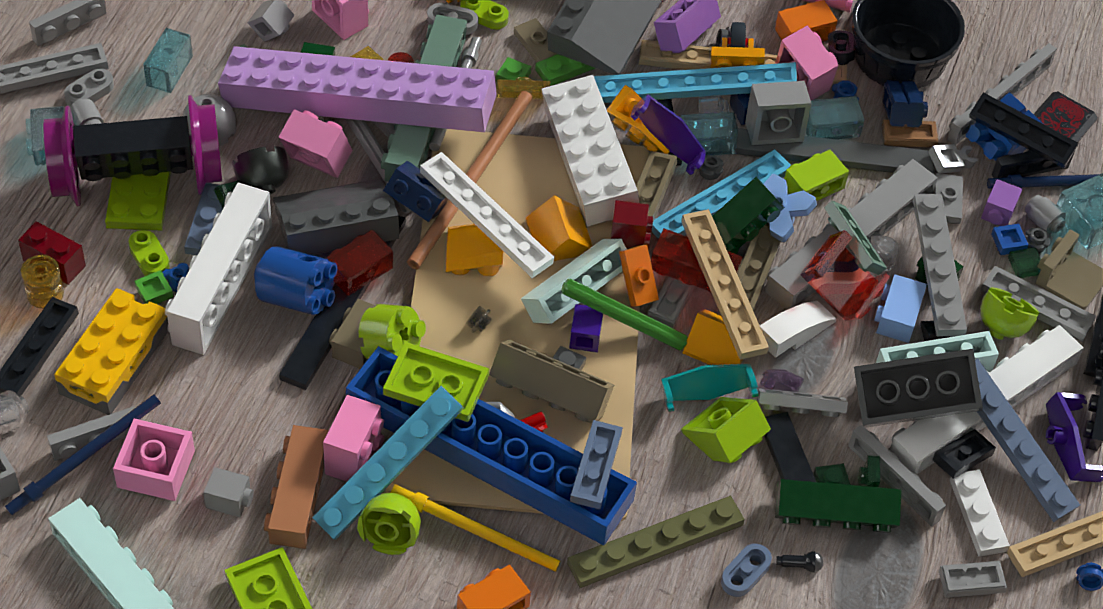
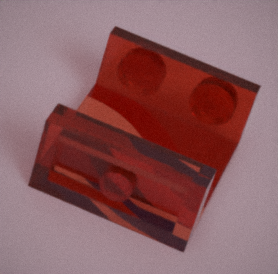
(841, 280)

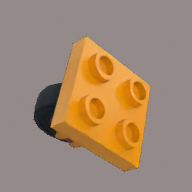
(737, 50)

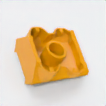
(472, 249)

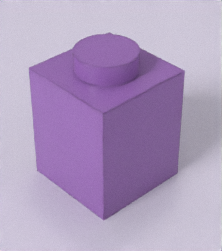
(1001, 203)

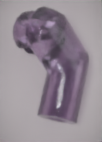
(782, 376)

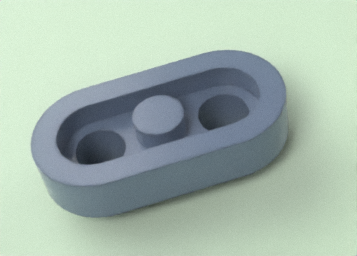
(744, 572)

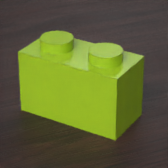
(818, 176)

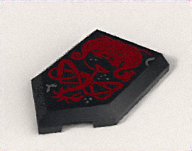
(1066, 116)

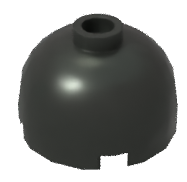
(262, 168)

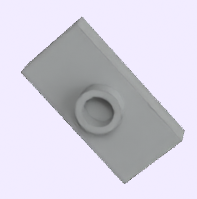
(952, 192)
(972, 579)

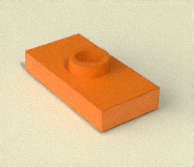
(638, 275)

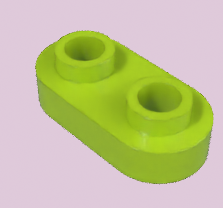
(489, 13)
(148, 251)

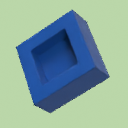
(1009, 238)

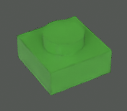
(513, 69)
(154, 288)

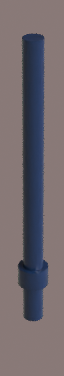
(1041, 181)
(34, 491)

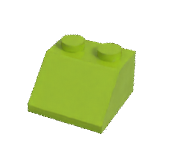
(727, 428)

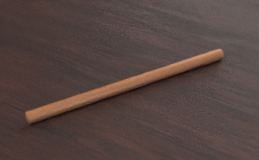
(474, 173)

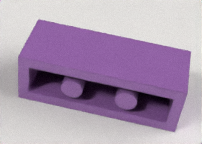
(685, 23)

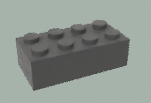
(918, 388)

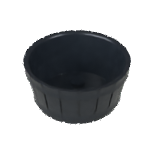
(906, 38)

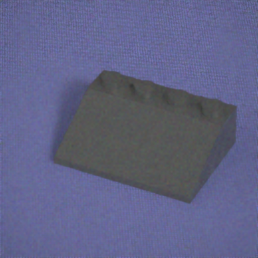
(600, 31)
(335, 216)

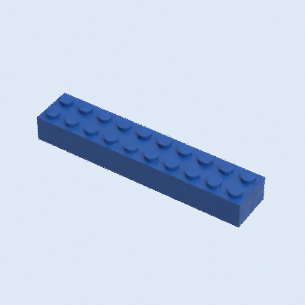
(505, 455)

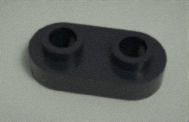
(842, 46)

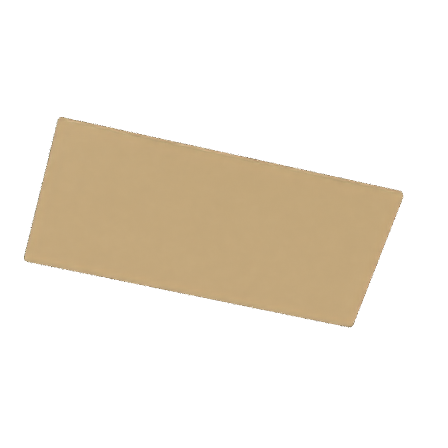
(519, 180)

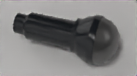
(811, 561)

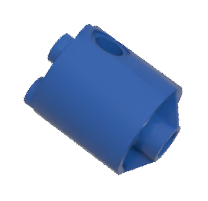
(295, 280)

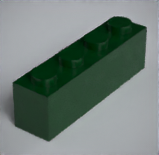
(838, 504)

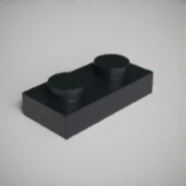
(964, 453)

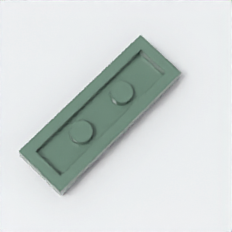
(867, 257)

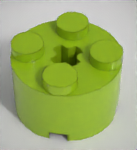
(390, 328)

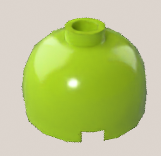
(1006, 315)
(390, 523)

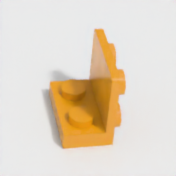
(637, 132)

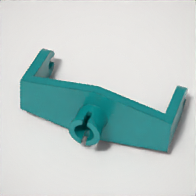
(708, 383)

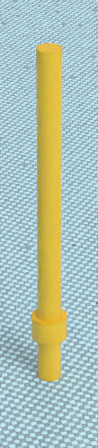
(423, 503)

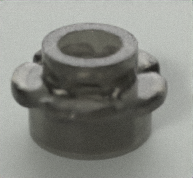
(479, 319)

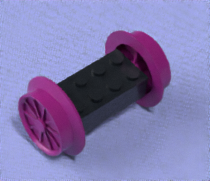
(131, 149)

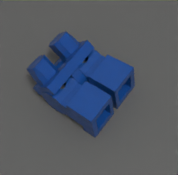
(993, 143)

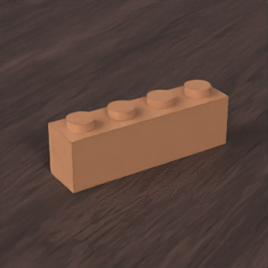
(298, 487)

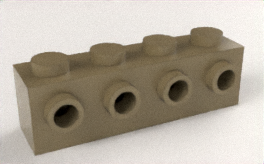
(551, 380)

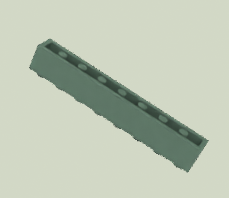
(443, 48)

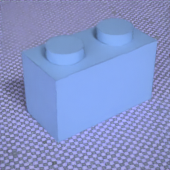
(901, 308)

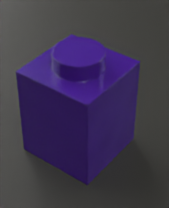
(586, 329)

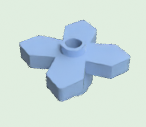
(795, 205)

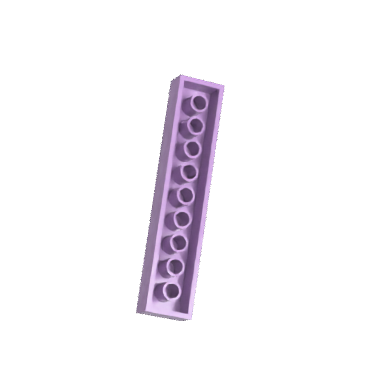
(359, 88)

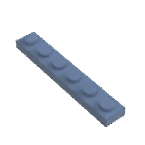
(1023, 449)

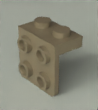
(1070, 274)

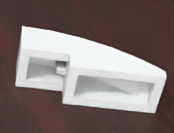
(796, 326)

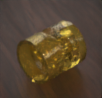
(41, 280)

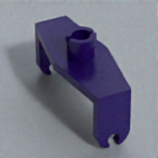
(670, 132)
(1066, 438)

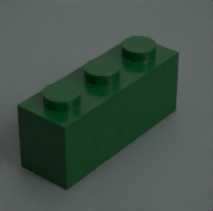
(746, 214)

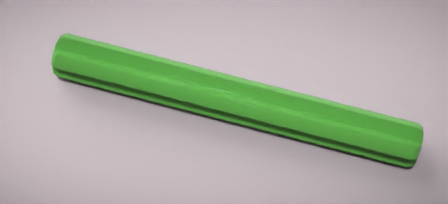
(624, 314)

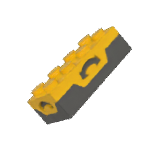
(112, 352)

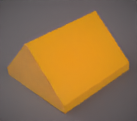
(559, 228)
(711, 341)

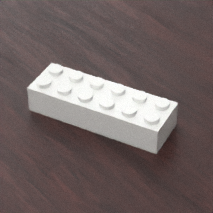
(589, 148)
(219, 268)

